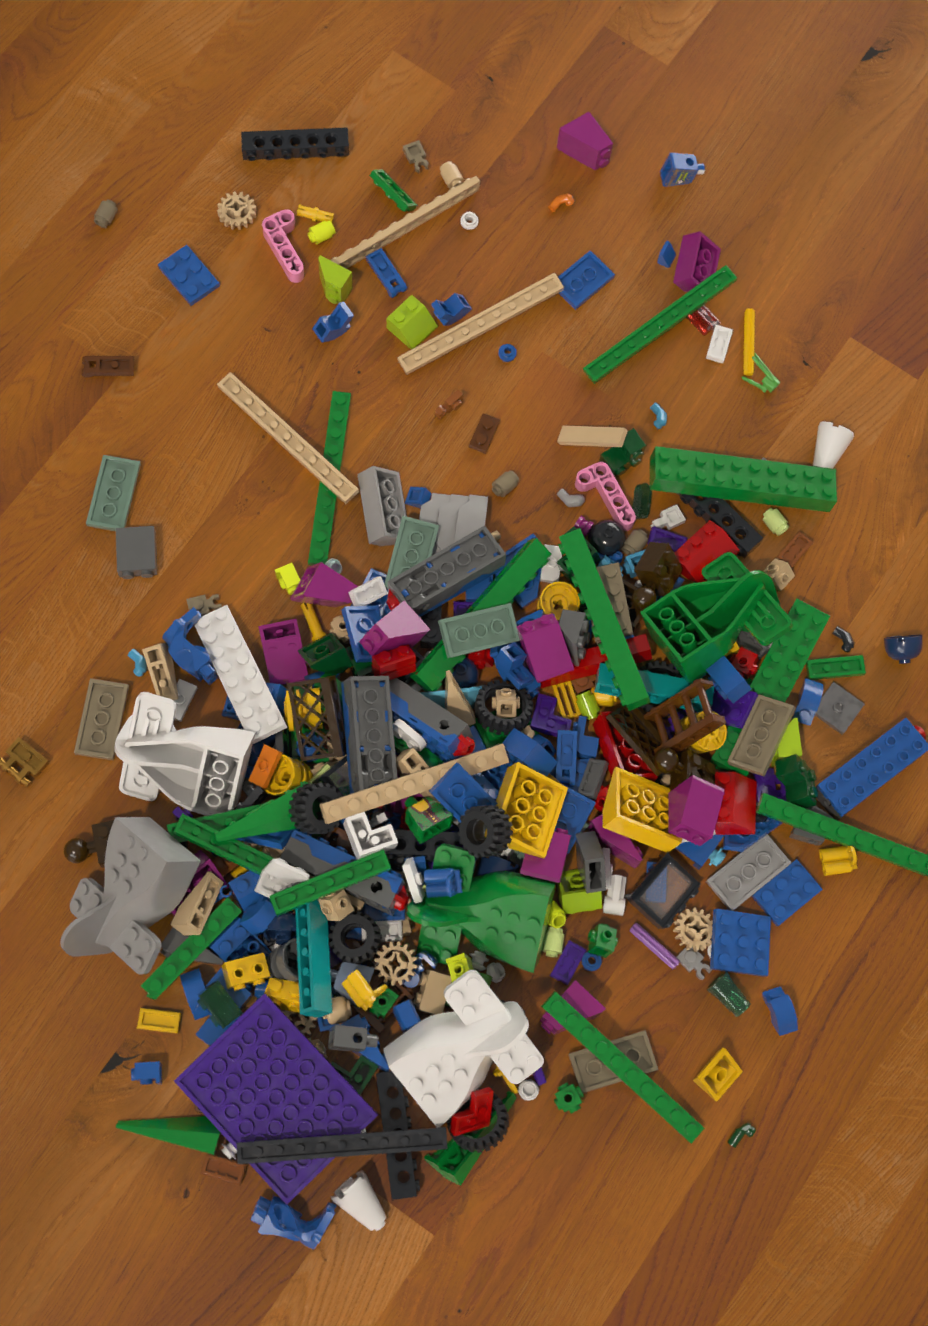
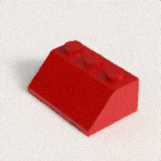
(702, 549)
(738, 805)

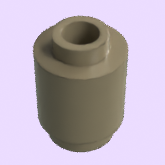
(105, 213)
(505, 483)
(635, 542)

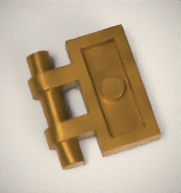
(25, 756)

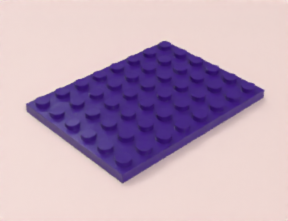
(272, 1085)

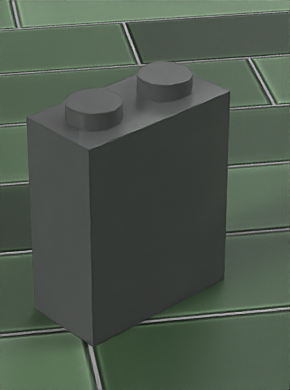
(136, 552)
(590, 862)

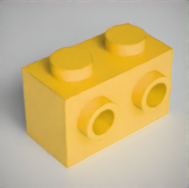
(245, 971)
(284, 994)

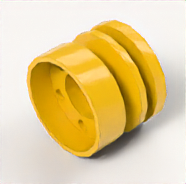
(558, 593)
(309, 699)
(711, 741)
(288, 775)

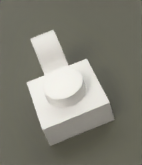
(670, 518)

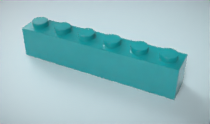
(658, 686)
(313, 961)

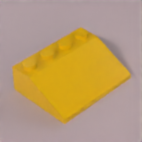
(533, 808)
(638, 810)

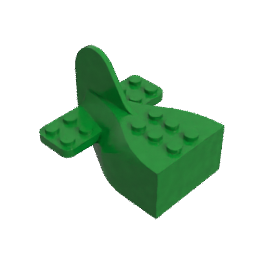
(705, 618)
(497, 912)

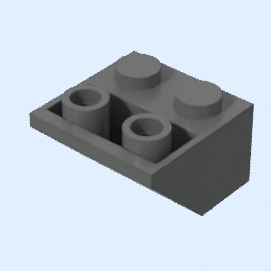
(575, 633)

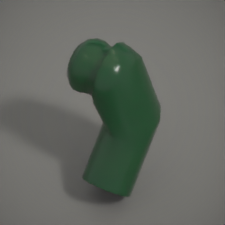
(739, 1133)

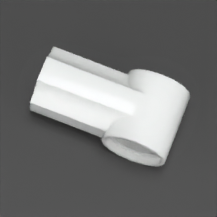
(614, 901)

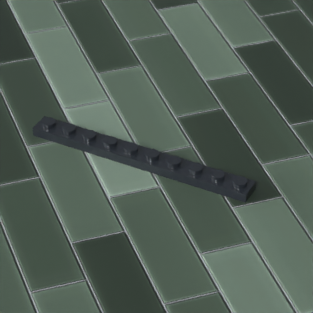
(342, 1145)

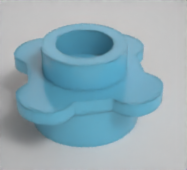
(717, 857)

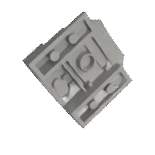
(455, 516)

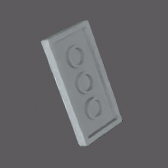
(748, 872)

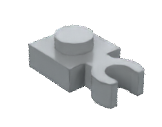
(691, 960)

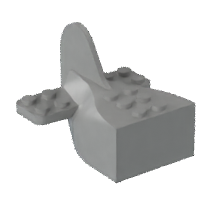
(142, 884)

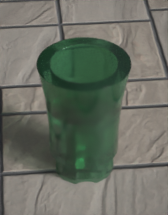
(729, 994)

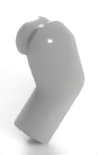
(571, 500)

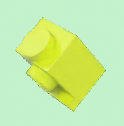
(288, 577)
(459, 962)

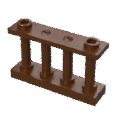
(697, 729)
(377, 1023)

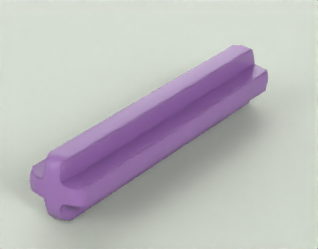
(657, 948)

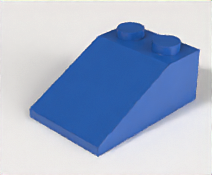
(244, 892)

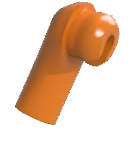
(565, 198)

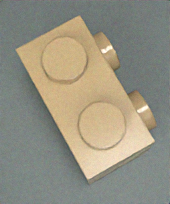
(431, 993)

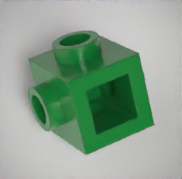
(602, 940)
(576, 1094)

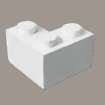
(368, 841)

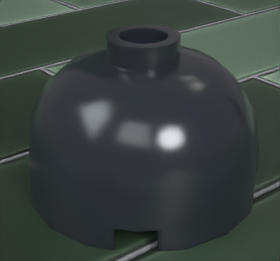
(607, 537)

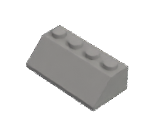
(381, 504)

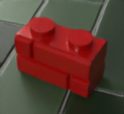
(394, 662)

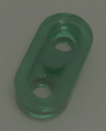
(642, 501)

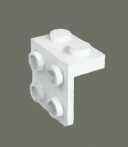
(278, 877)

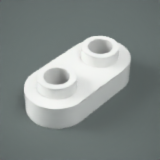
(410, 736)

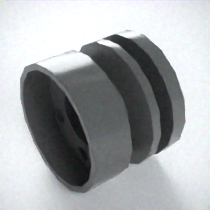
(283, 961)

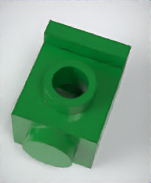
(382, 1010)

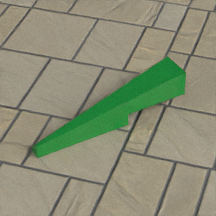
(265, 819)
(190, 1132)
(456, 1162)

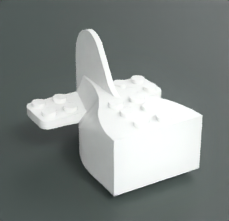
(191, 766)
(452, 1051)

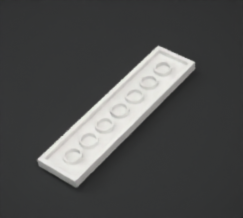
(239, 674)

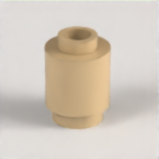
(451, 175)

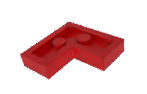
(477, 1116)

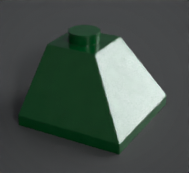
(326, 655)

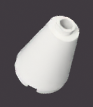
(830, 444)
(360, 1201)

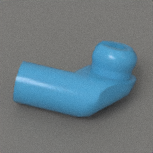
(661, 416)
(140, 662)

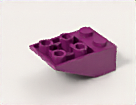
(280, 649)
(619, 845)

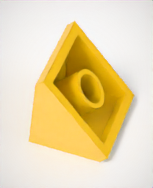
(718, 1074)

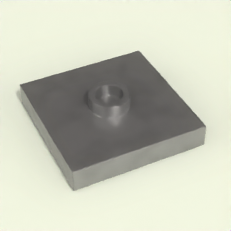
(838, 708)

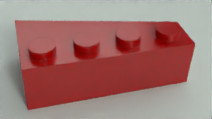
(618, 751)

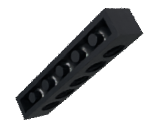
(300, 137)
(725, 512)
(409, 840)
(398, 1190)

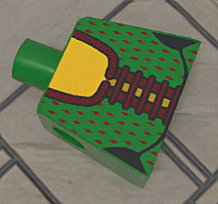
(426, 818)

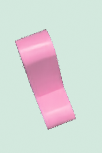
(284, 249)
(609, 497)

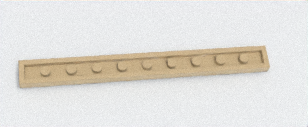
(408, 223)
(480, 323)
(288, 438)
(410, 784)

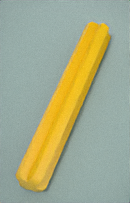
(749, 336)

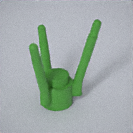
(769, 382)

